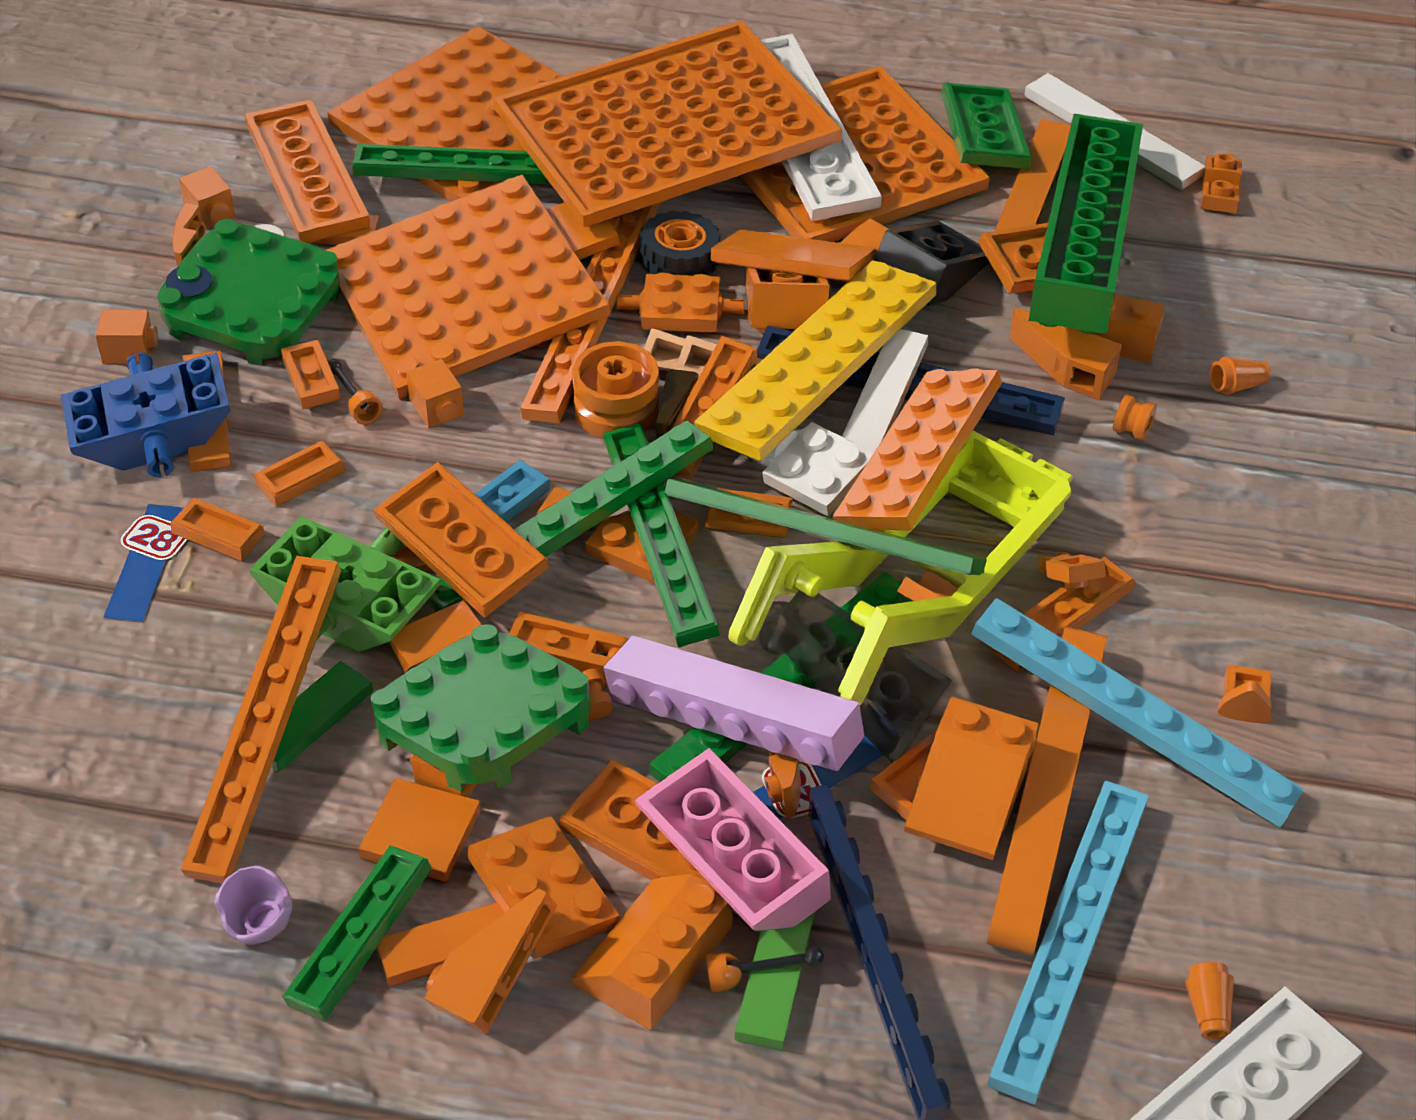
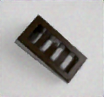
(675, 393)

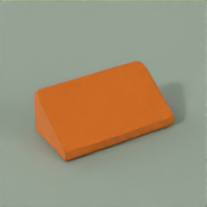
(729, 521)
(432, 633)

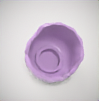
(254, 905)

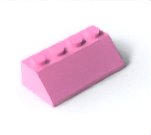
(737, 844)

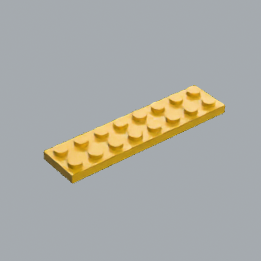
(815, 360)

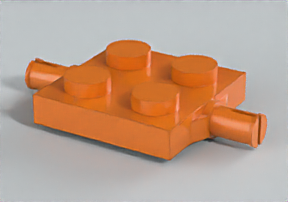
(680, 303)

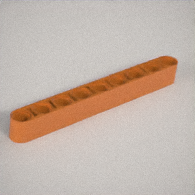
(1042, 812)

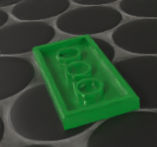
(985, 126)

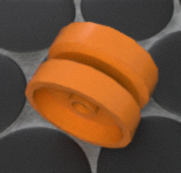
(615, 387)

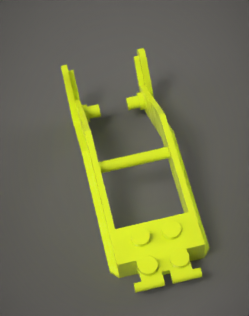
(985, 474)

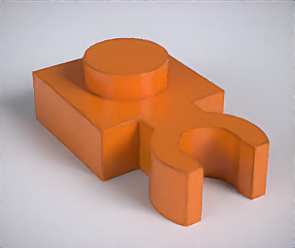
(1072, 570)

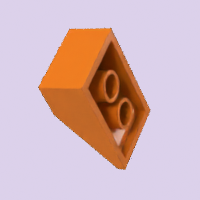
(782, 298)
(972, 777)

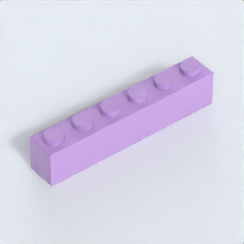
(735, 702)

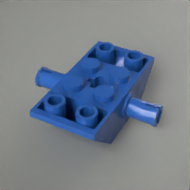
(147, 413)

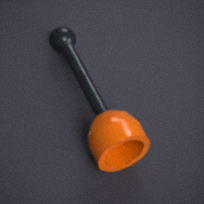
(359, 398)
(726, 969)

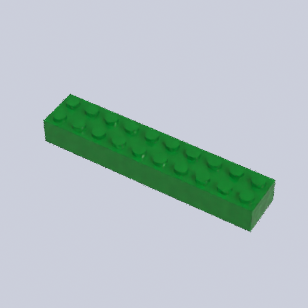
(1087, 225)

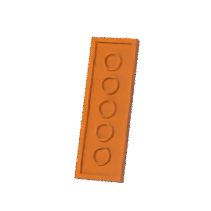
(307, 171)
(918, 449)

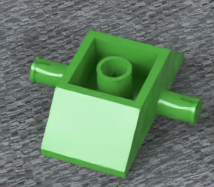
(373, 590)

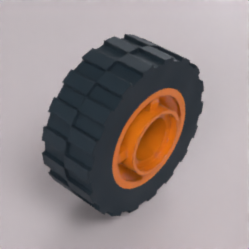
(678, 244)

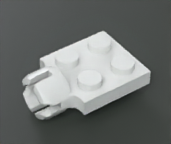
(815, 467)

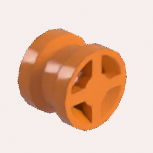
(1134, 417)

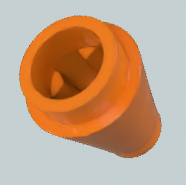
(1236, 374)
(1211, 998)

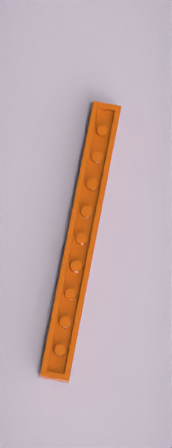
(608, 269)

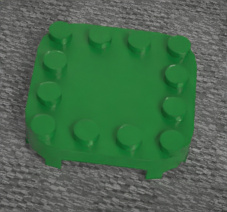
(260, 290)
(481, 706)

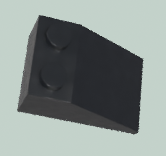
(934, 254)

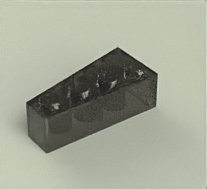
(903, 693)

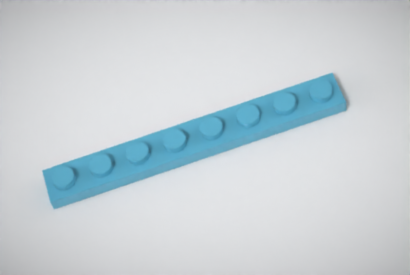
(1138, 712)
(1067, 944)

